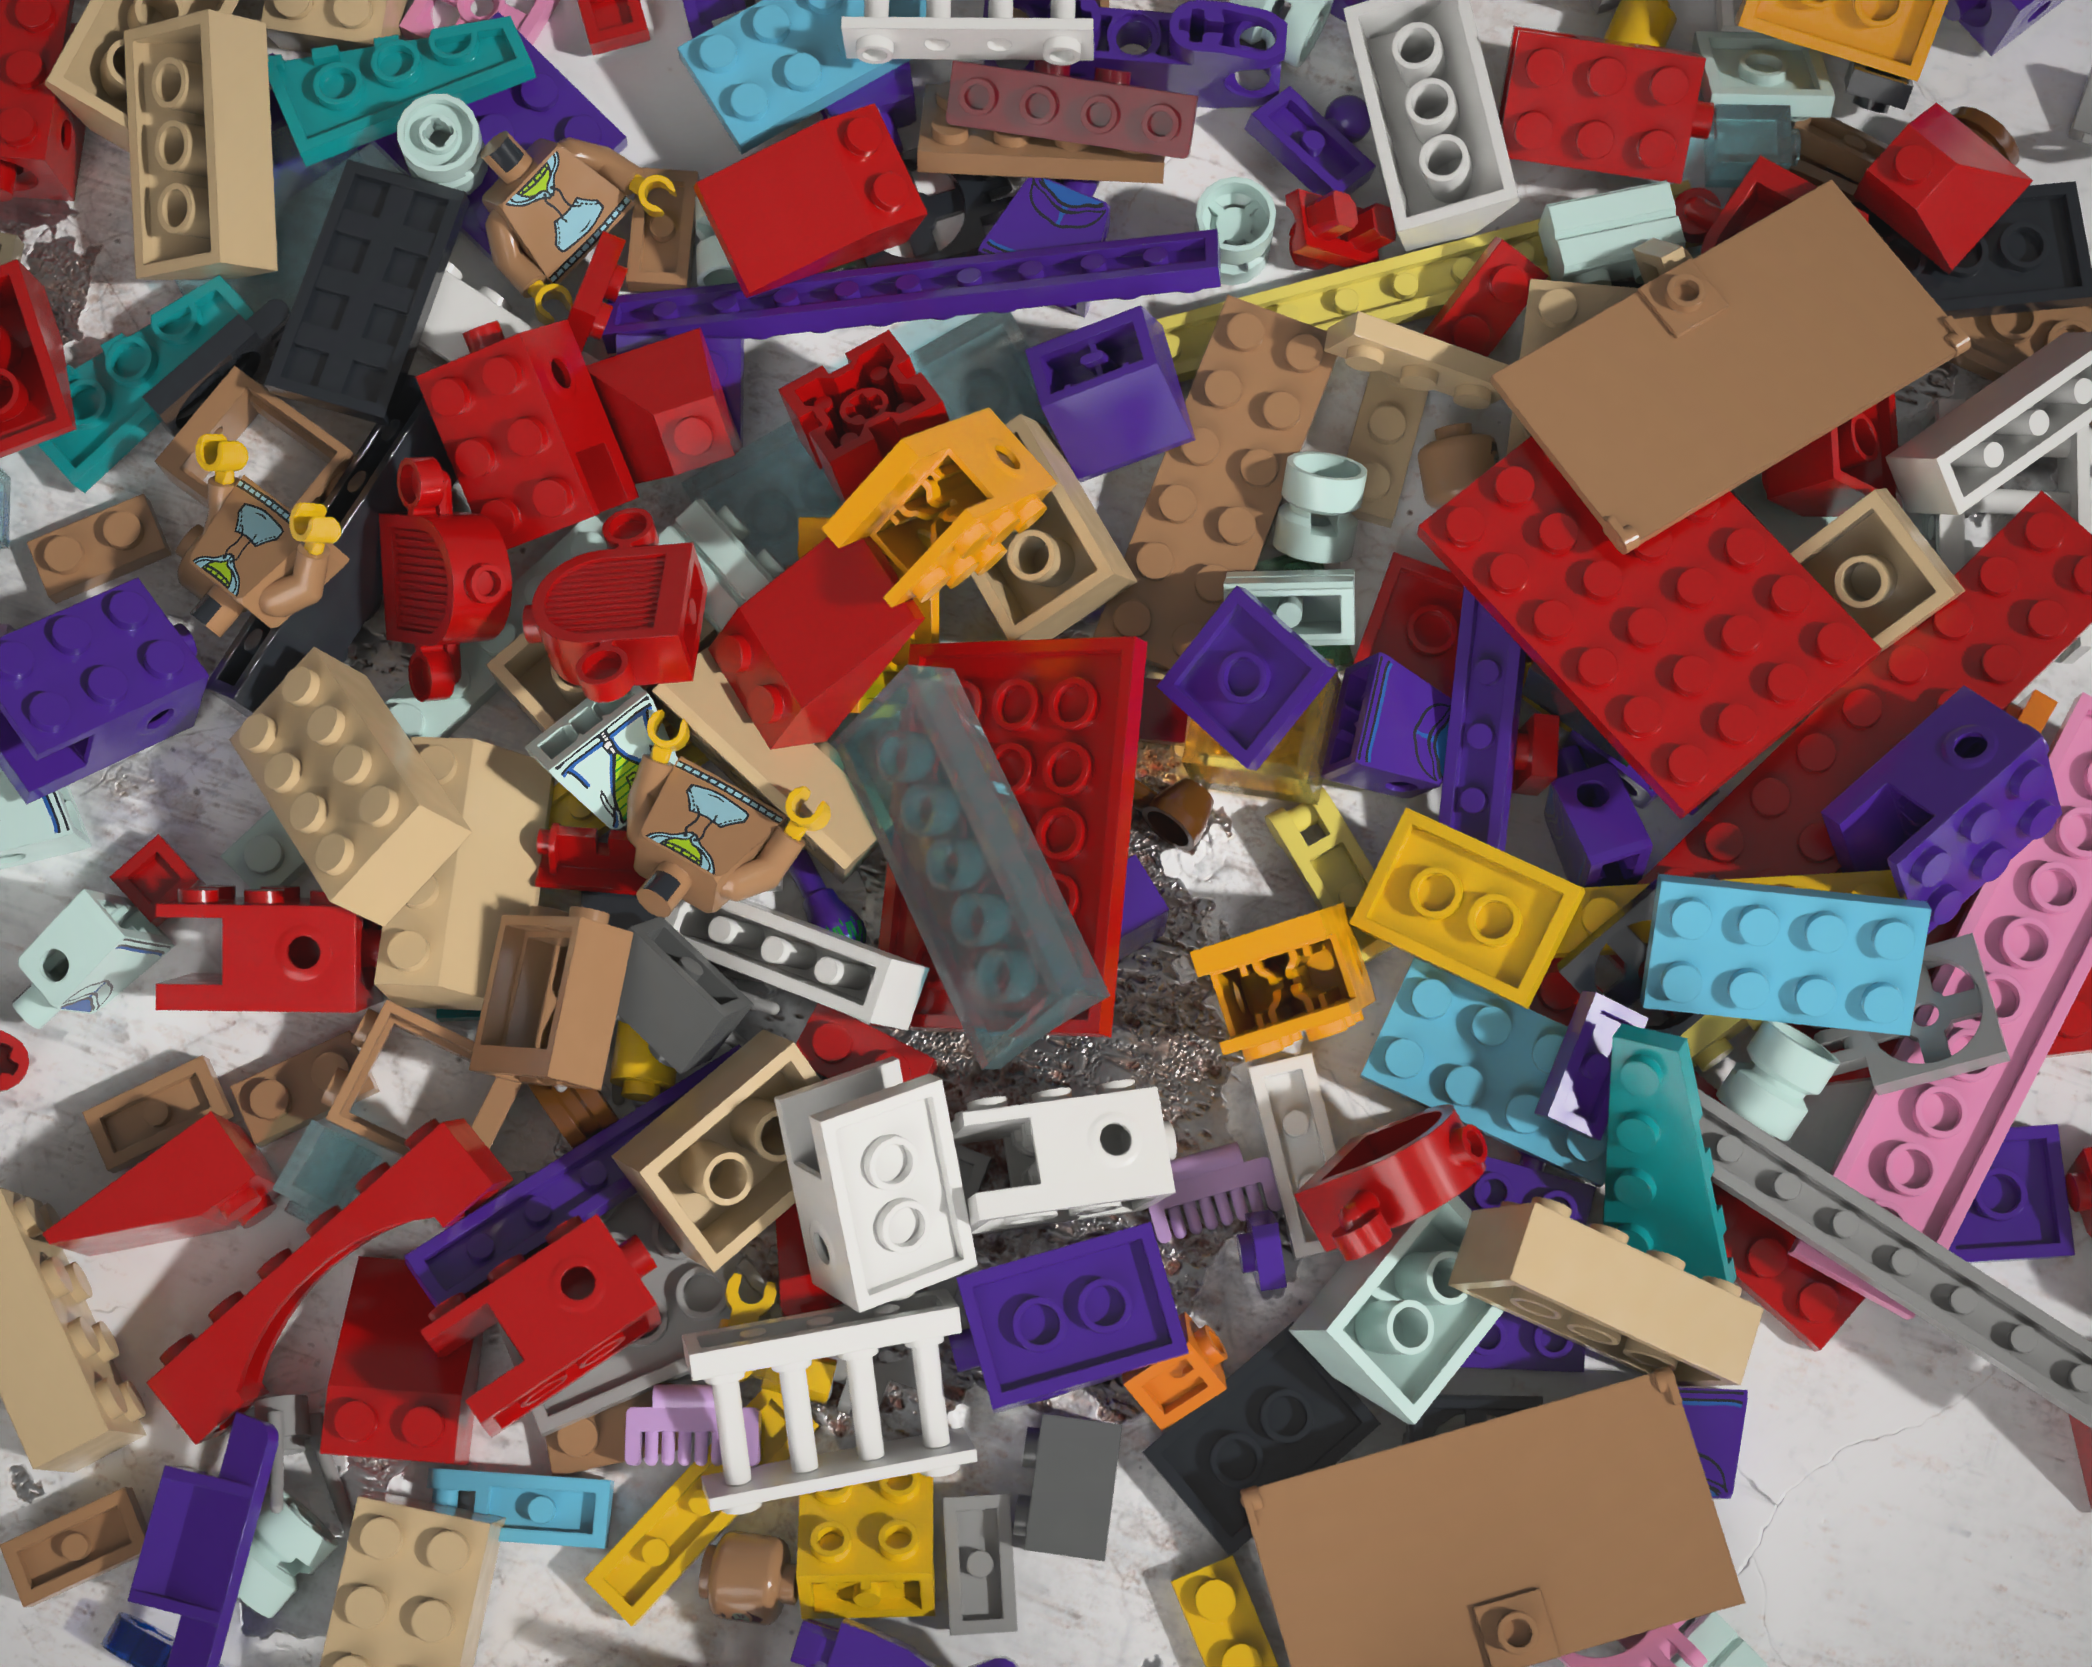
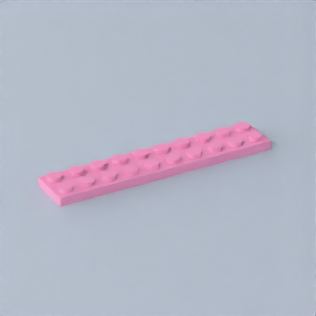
(1934, 1142)

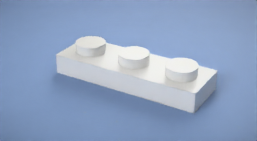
(1294, 1136)

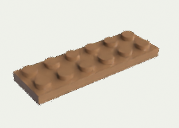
(1224, 488)

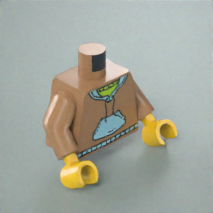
(554, 209)
(257, 546)
(705, 836)

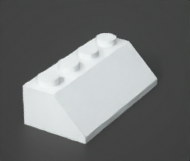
(1432, 118)

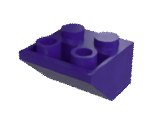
(1111, 393)

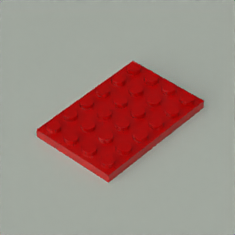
(1673, 651)
(1068, 744)

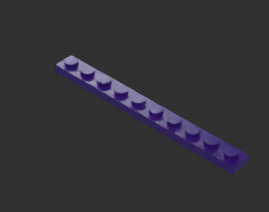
(930, 289)

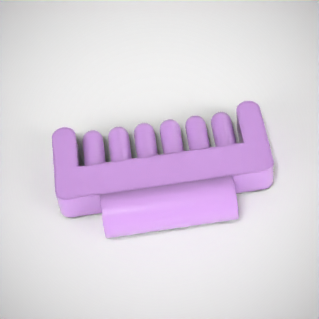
(1208, 1175)
(683, 1410)

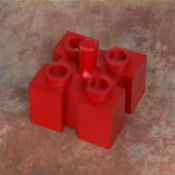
(861, 410)

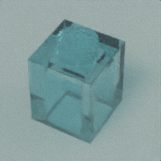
(1742, 135)
(323, 1172)

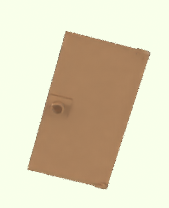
(1728, 365)
(1499, 1538)

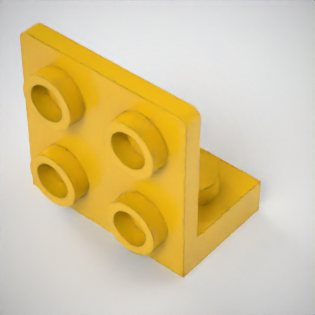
(867, 1550)

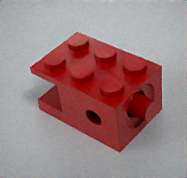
(1602, 104)
(37, 130)
(527, 431)
(277, 953)
(560, 1311)

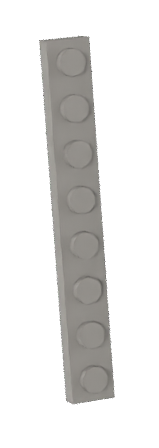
(1899, 1260)

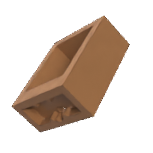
(229, 413)
(521, 991)
(371, 1038)

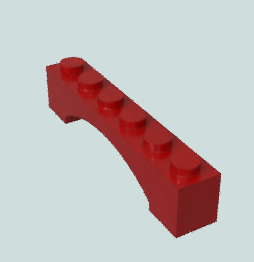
(223, 1368)

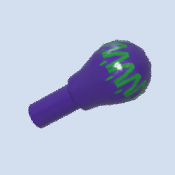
(822, 903)

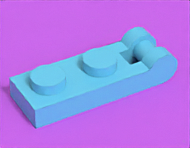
(535, 1506)

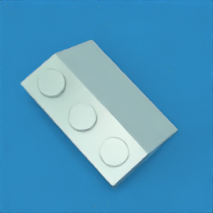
(1394, 1321)

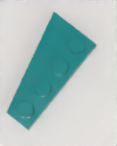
(360, 94)
(111, 386)
(1657, 1157)

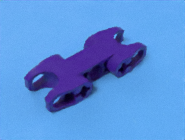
(1185, 50)

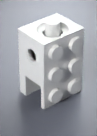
(1071, 1155)
(876, 1184)

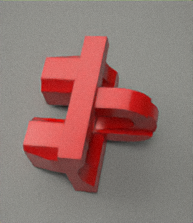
(1335, 214)

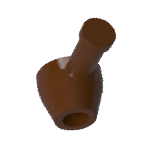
(1176, 813)

